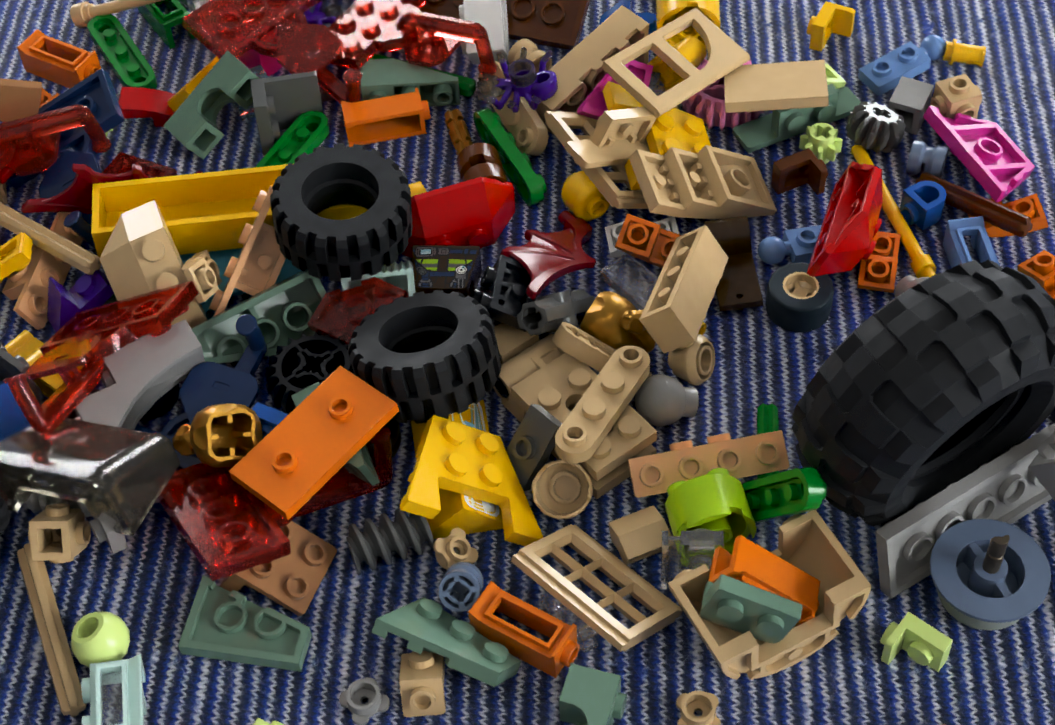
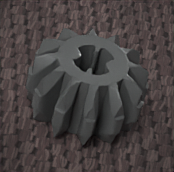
(875, 127)

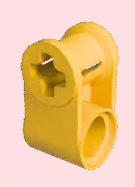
(691, 49)

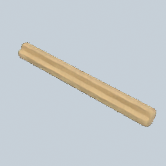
(49, 240)
(51, 633)

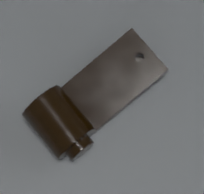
(739, 283)

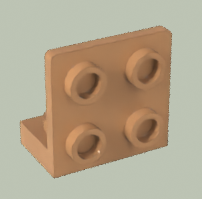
(291, 578)

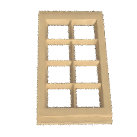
(561, 124)

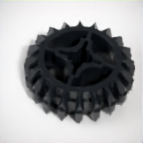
(302, 365)

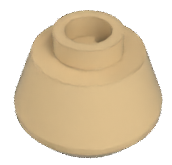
(693, 363)

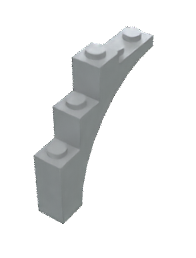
(133, 383)

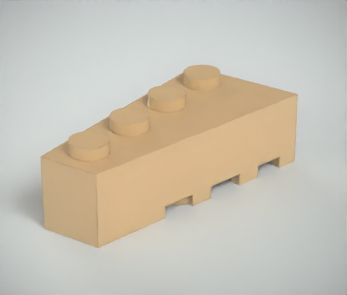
(582, 67)

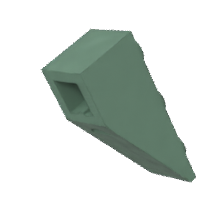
(396, 77)

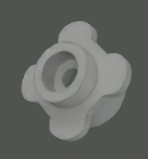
(360, 690)

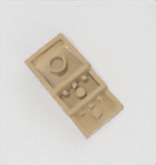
(702, 184)

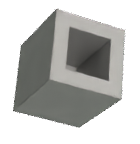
(911, 102)

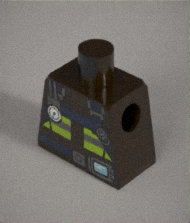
(446, 268)

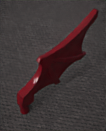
(79, 193)
(553, 253)

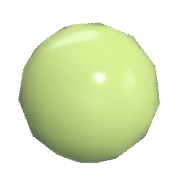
(100, 638)

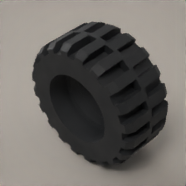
(347, 245)
(427, 354)

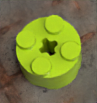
(711, 503)

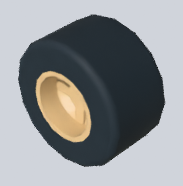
(797, 299)

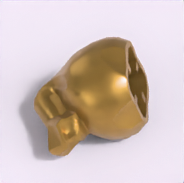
(616, 322)
(220, 434)

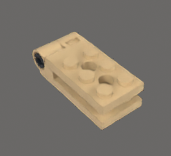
(557, 383)

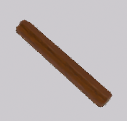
(979, 206)

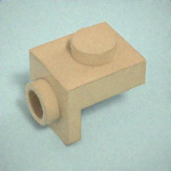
(422, 684)

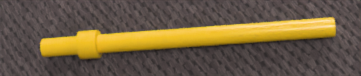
(921, 263)

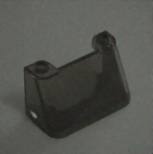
(90, 464)

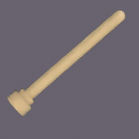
(83, 12)

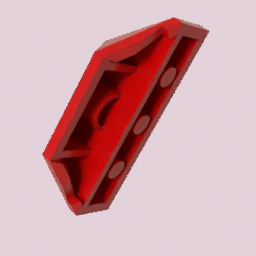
(462, 214)
(849, 221)

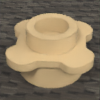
(445, 553)
(698, 701)

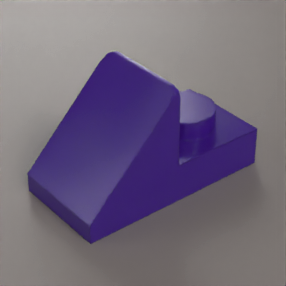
(87, 293)

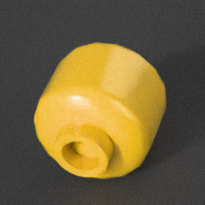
(583, 197)

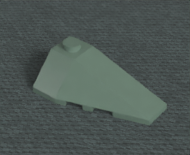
(279, 312)

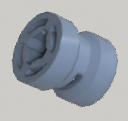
(927, 159)
(462, 578)

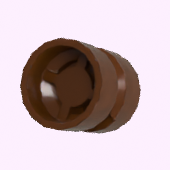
(480, 161)

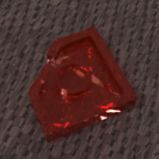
(344, 310)

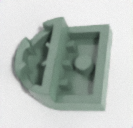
(749, 608)

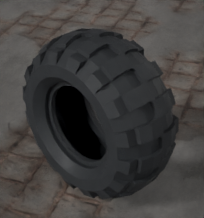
(929, 390)

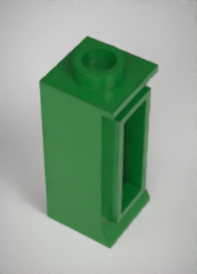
(163, 23)

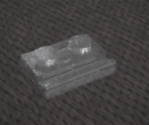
(687, 551)

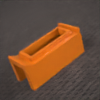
(57, 60)
(385, 118)
(768, 572)
(545, 656)

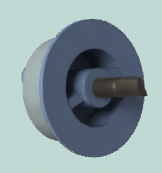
(989, 573)

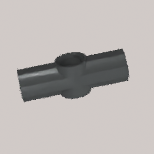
(553, 309)

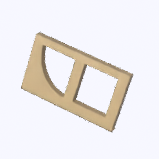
(723, 58)

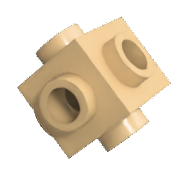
(957, 96)
(58, 534)

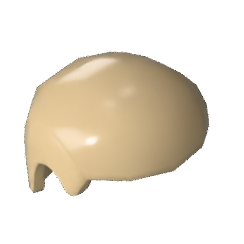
(562, 489)

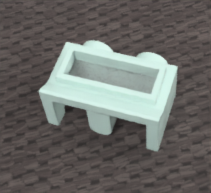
(115, 693)

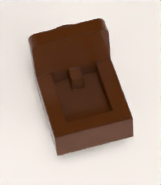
(799, 170)

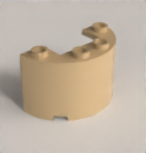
(815, 550)

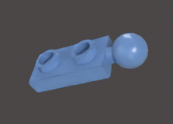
(904, 61)
(796, 243)

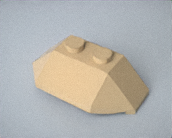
(145, 258)

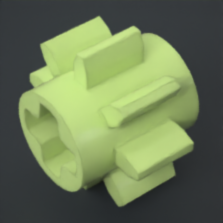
(822, 141)

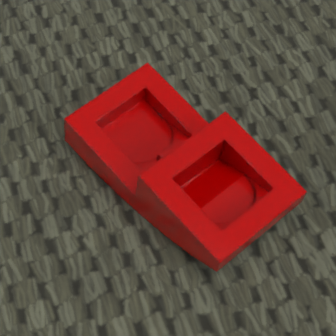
(146, 103)

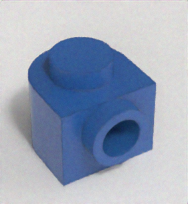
(923, 203)

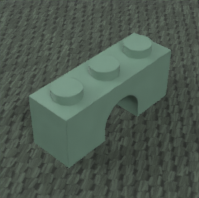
(196, 117)
(591, 697)

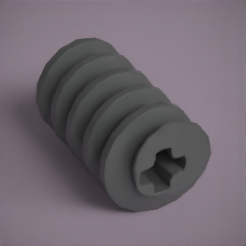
(388, 538)

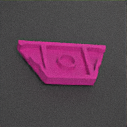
(983, 150)

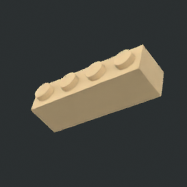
(684, 290)

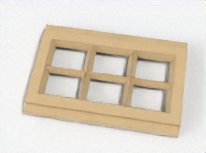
(592, 613)

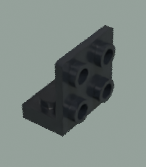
(504, 290)

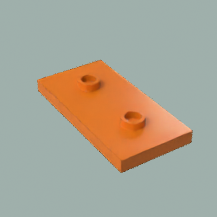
(314, 442)

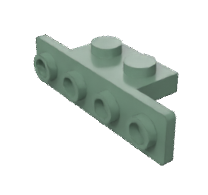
(792, 122)

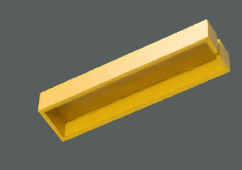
(198, 208)

